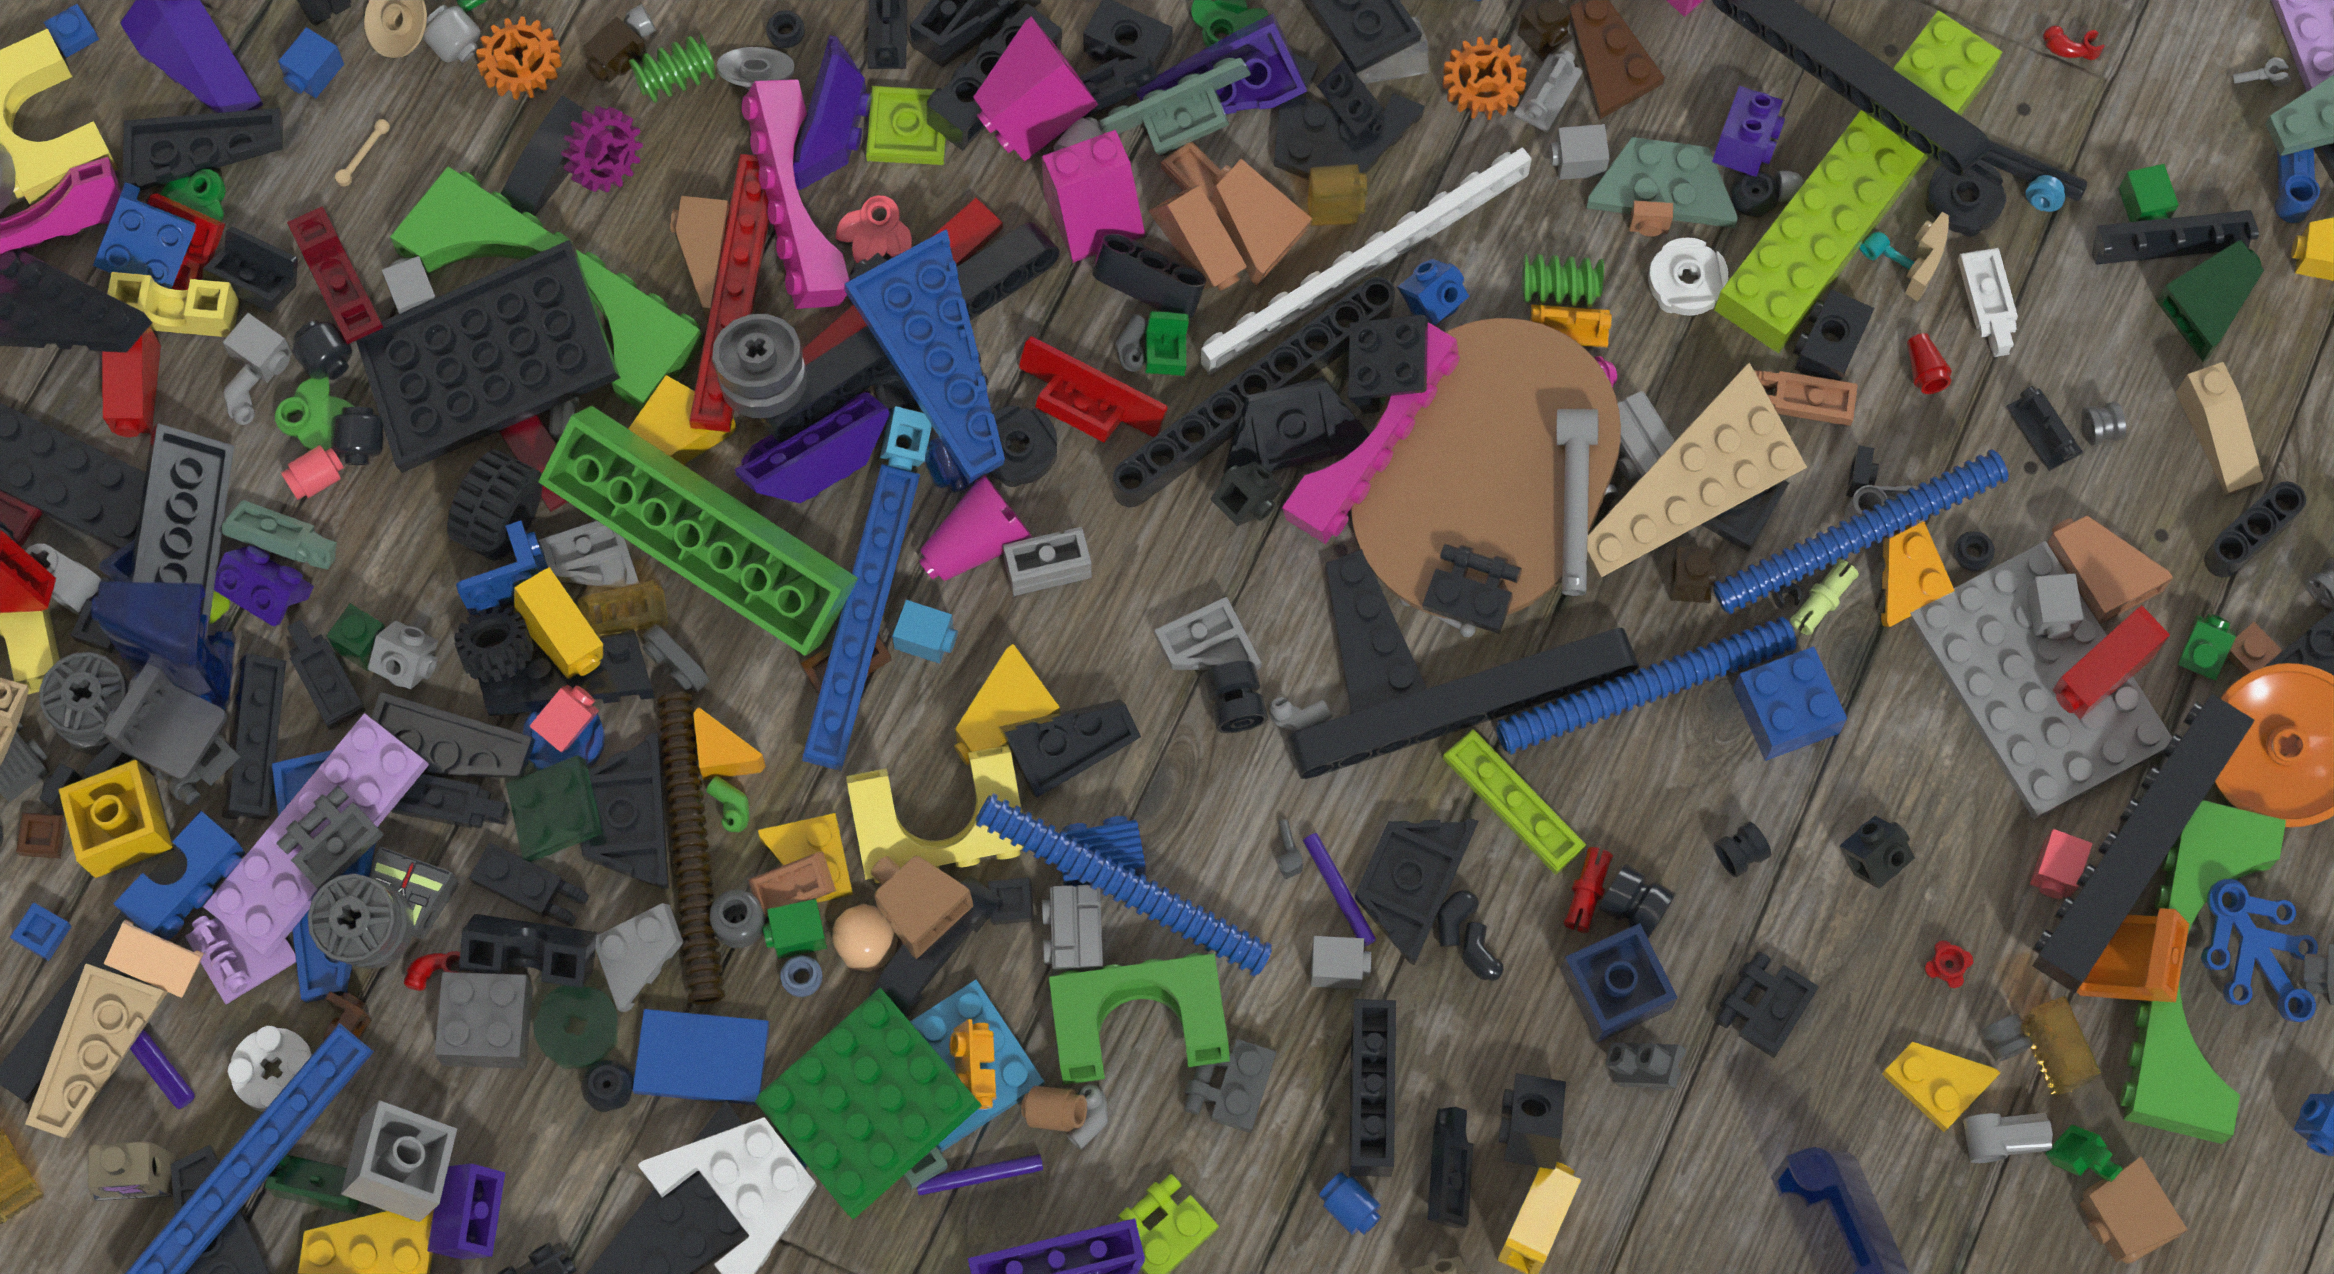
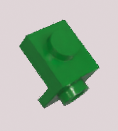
(1166, 343)
(2207, 646)

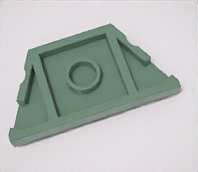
(1666, 174)

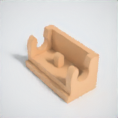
(153, 959)

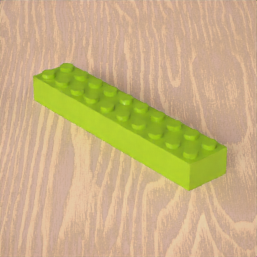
(1849, 193)

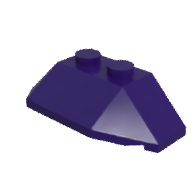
(832, 117)
(816, 455)
(1098, 1250)

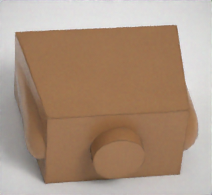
(2131, 1213)

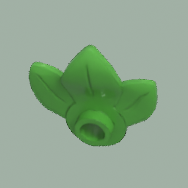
(317, 408)

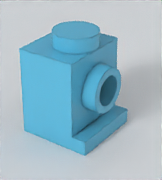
(915, 429)

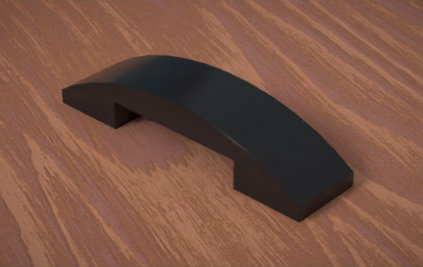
(908, 977)

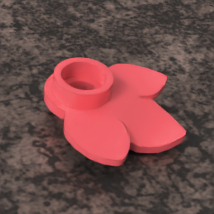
(874, 236)

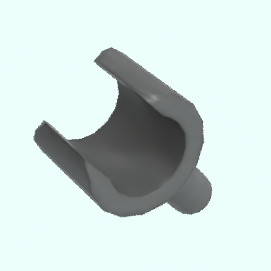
(1290, 862)

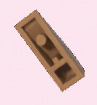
(700, 235)

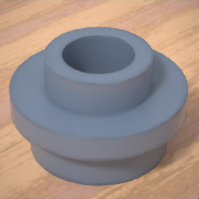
(798, 964)

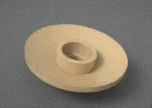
(395, 26)

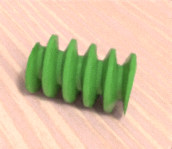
(673, 68)
(1562, 280)

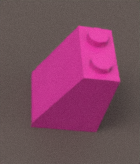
(1031, 93)
(1091, 194)

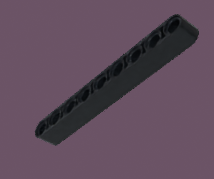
(1862, 80)
(861, 360)
(1232, 395)
(1461, 703)

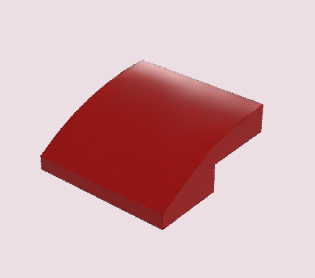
(202, 245)

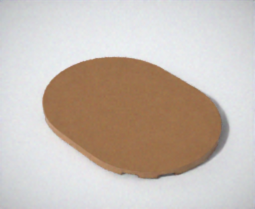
(1489, 463)

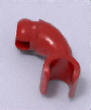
(2064, 47)
(426, 965)

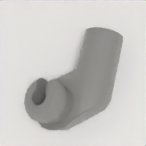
(1296, 719)

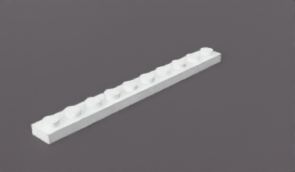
(1354, 267)

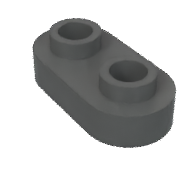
(686, 671)

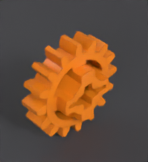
(499, 60)
(1489, 92)

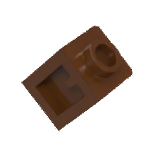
(352, 1011)

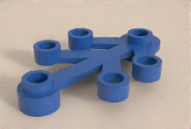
(2256, 945)

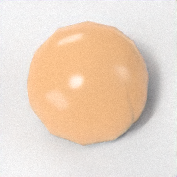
(864, 938)

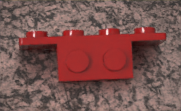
(1088, 396)

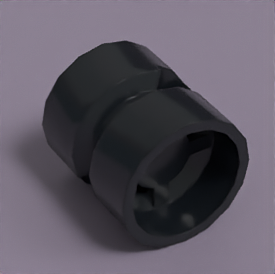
(1237, 703)
(1636, 900)

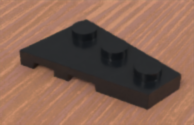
(1068, 742)

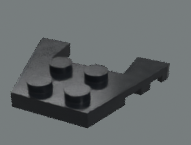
(1319, 137)

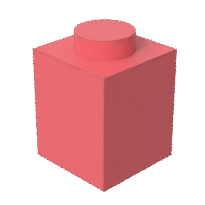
(565, 717)
(2060, 864)

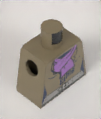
(126, 1171)

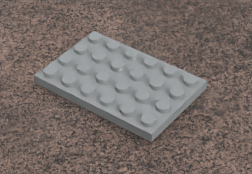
(2006, 681)

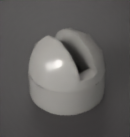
(640, 21)
(1788, 184)

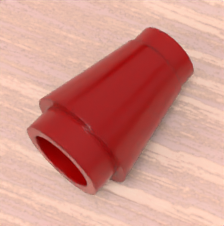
(1927, 364)

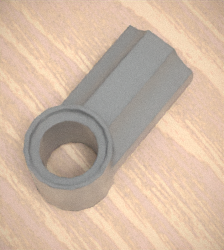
(1996, 1137)

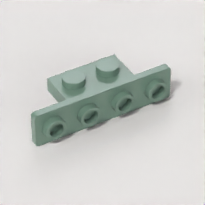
(1182, 111)

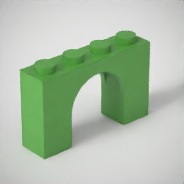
(1182, 984)

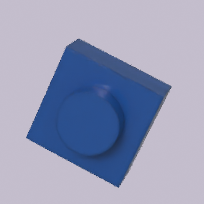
(71, 30)
(41, 931)

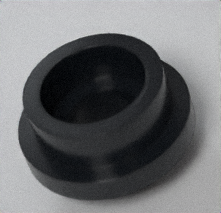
(782, 20)
(1981, 543)

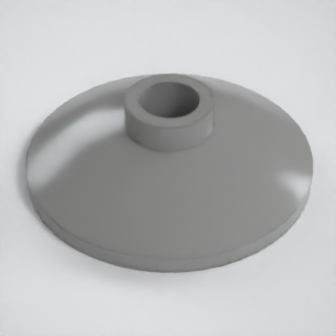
(754, 64)

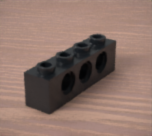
(959, 119)
(1372, 1088)

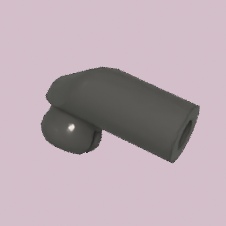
(1129, 346)

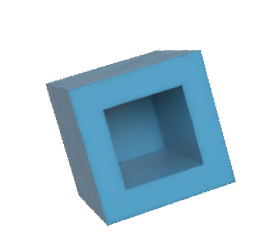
(924, 632)

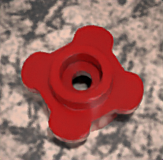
(1946, 952)

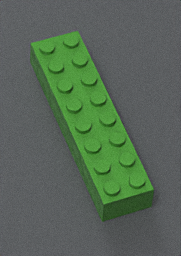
(697, 530)

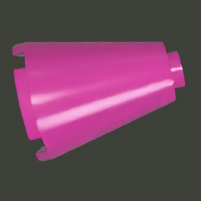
(972, 533)

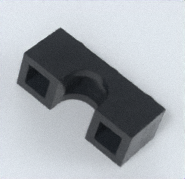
(499, 943)

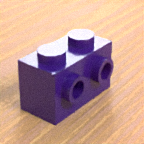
(1748, 131)
(467, 1212)

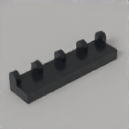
(2173, 236)
(255, 737)

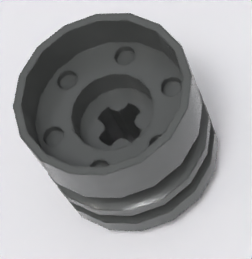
(83, 719)
(379, 933)

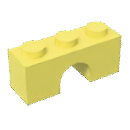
(203, 309)

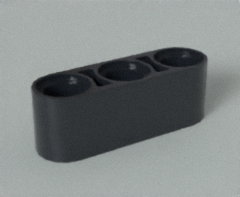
(1148, 275)
(2263, 514)

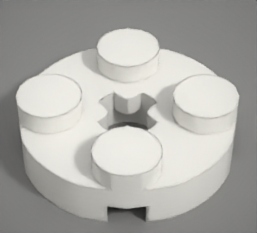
(1676, 295)
(254, 1053)

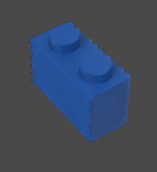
(1115, 838)

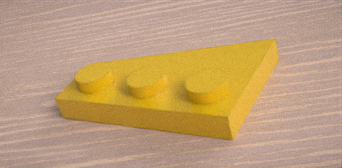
(368, 1246)

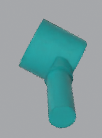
(1879, 244)

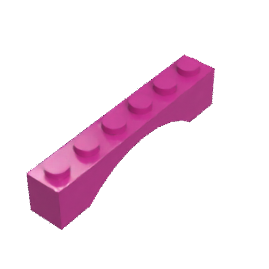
(80, 200)
(811, 262)
(1326, 496)

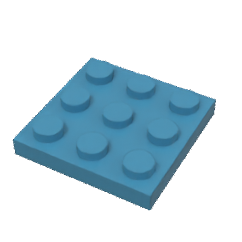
(1012, 1067)

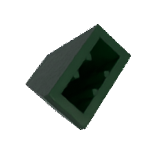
(2210, 296)

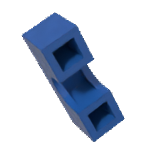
(162, 908)

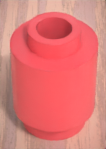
(312, 472)

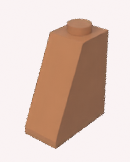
(1257, 218)
(1199, 237)
(2107, 568)

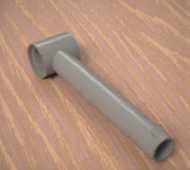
(1576, 431)

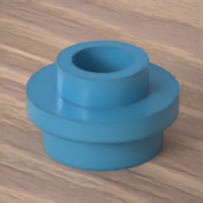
(2046, 193)

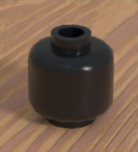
(321, 350)
(357, 435)

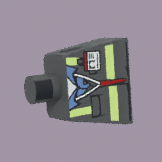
(422, 884)

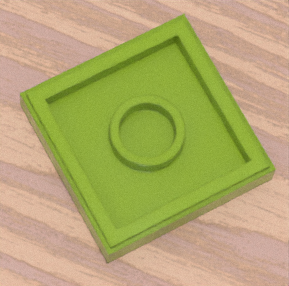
(900, 127)

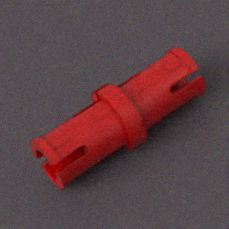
(1588, 889)

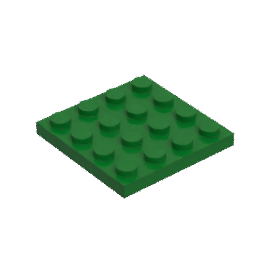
(867, 1103)

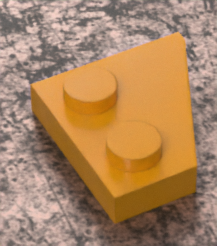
(1911, 573)

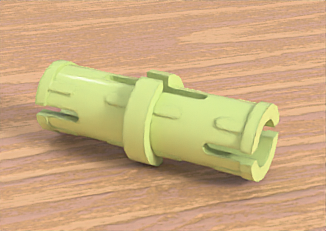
(1824, 597)

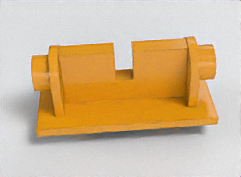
(1583, 325)
(970, 1047)

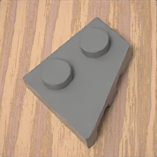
(590, 556)
(1206, 639)
(636, 951)

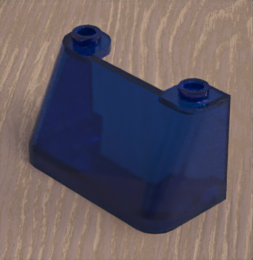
(165, 629)
(1837, 1178)

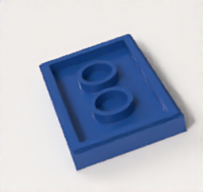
(701, 1057)

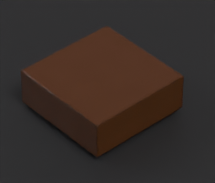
(41, 835)

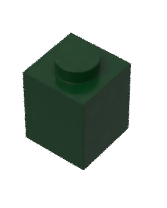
(355, 635)

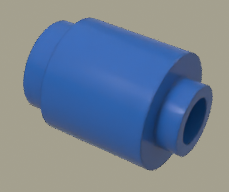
(1350, 1204)

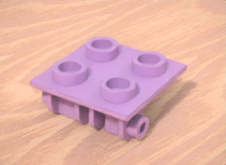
(233, 962)

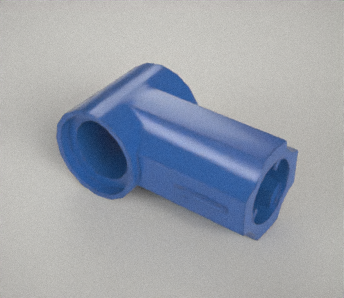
(2296, 179)

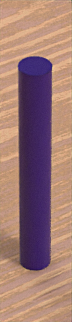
(1339, 889)
(981, 1174)

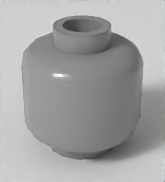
(451, 34)

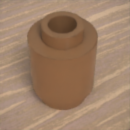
(1054, 1108)

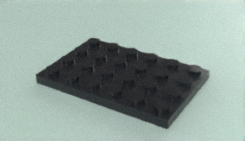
(487, 356)

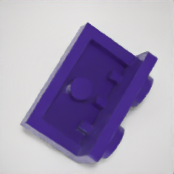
(260, 584)

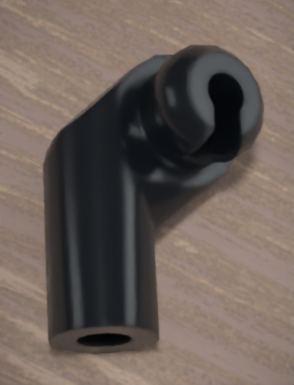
(1477, 957)

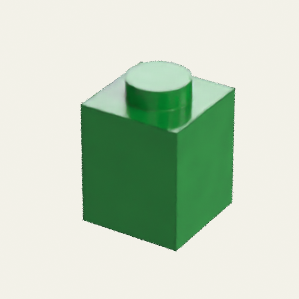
(2148, 194)
(795, 929)

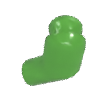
(734, 804)

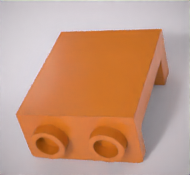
(2141, 959)

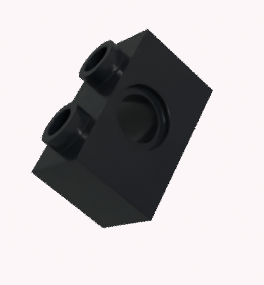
(1118, 22)
(1844, 319)
(1533, 1120)

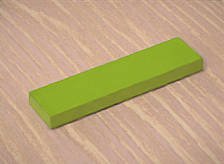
(1514, 801)

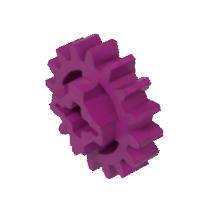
(602, 149)

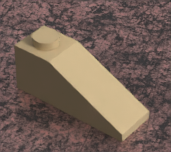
(2221, 427)

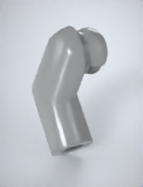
(237, 395)
(1095, 1119)

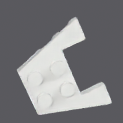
(751, 1176)

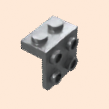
(163, 724)

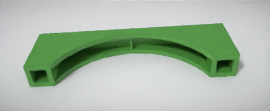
(465, 222)
(2169, 1077)

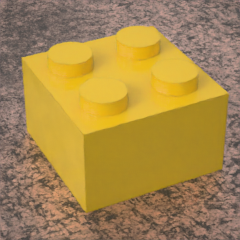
(115, 818)

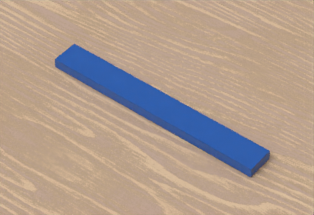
(861, 618)
(254, 1155)

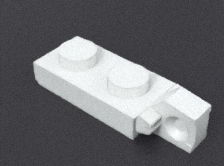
(1989, 298)

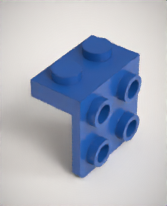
(497, 586)

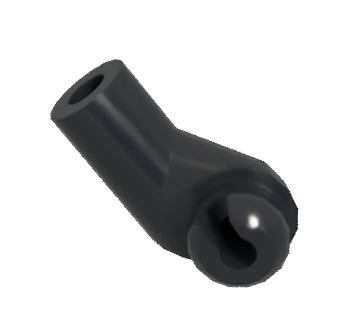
(1452, 913)

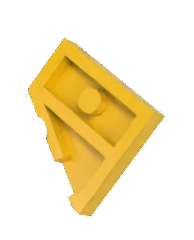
(810, 836)
(1939, 1082)

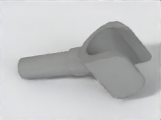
(2268, 72)

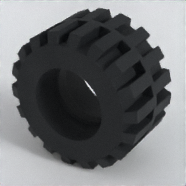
(491, 496)

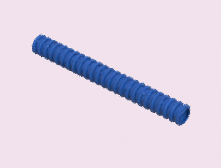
(1861, 531)
(1646, 685)
(1124, 885)

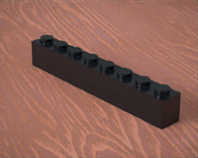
(2142, 843)

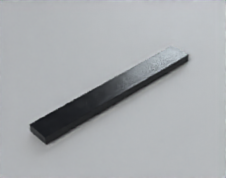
(28, 1060)

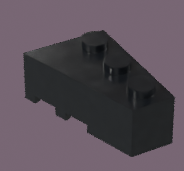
(955, 26)

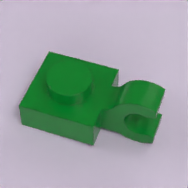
(2081, 1150)

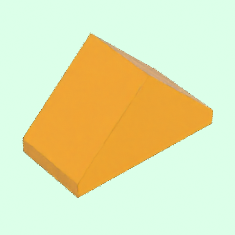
(722, 751)

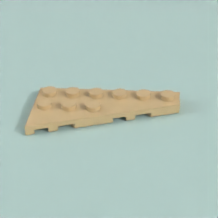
(1713, 466)

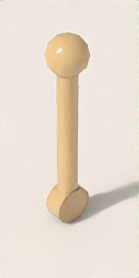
(343, 176)

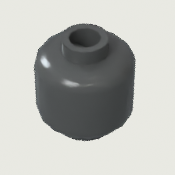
(736, 906)

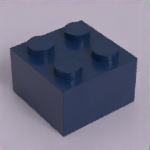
(1618, 983)

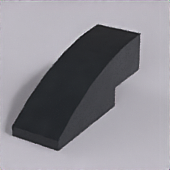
(541, 164)

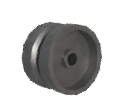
(760, 365)

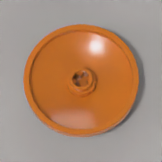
(2288, 752)

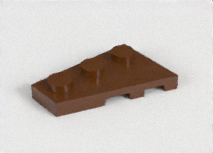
(1612, 55)

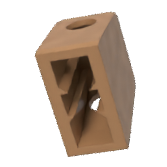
(919, 901)

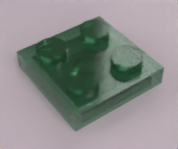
(554, 808)

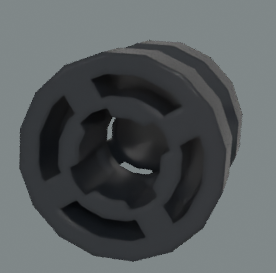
(1742, 849)

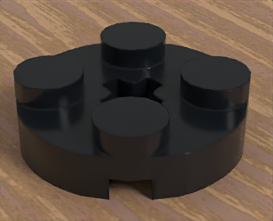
(1967, 217)
(1039, 451)

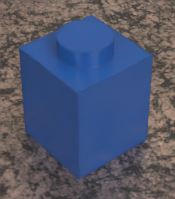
(310, 63)

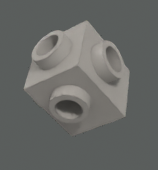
(403, 655)

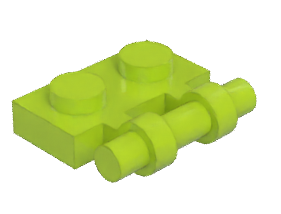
(1174, 1236)

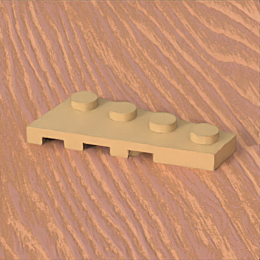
(93, 1040)

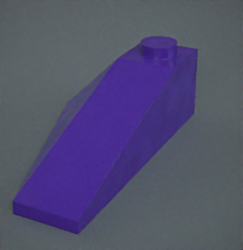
(190, 51)
(1265, 52)

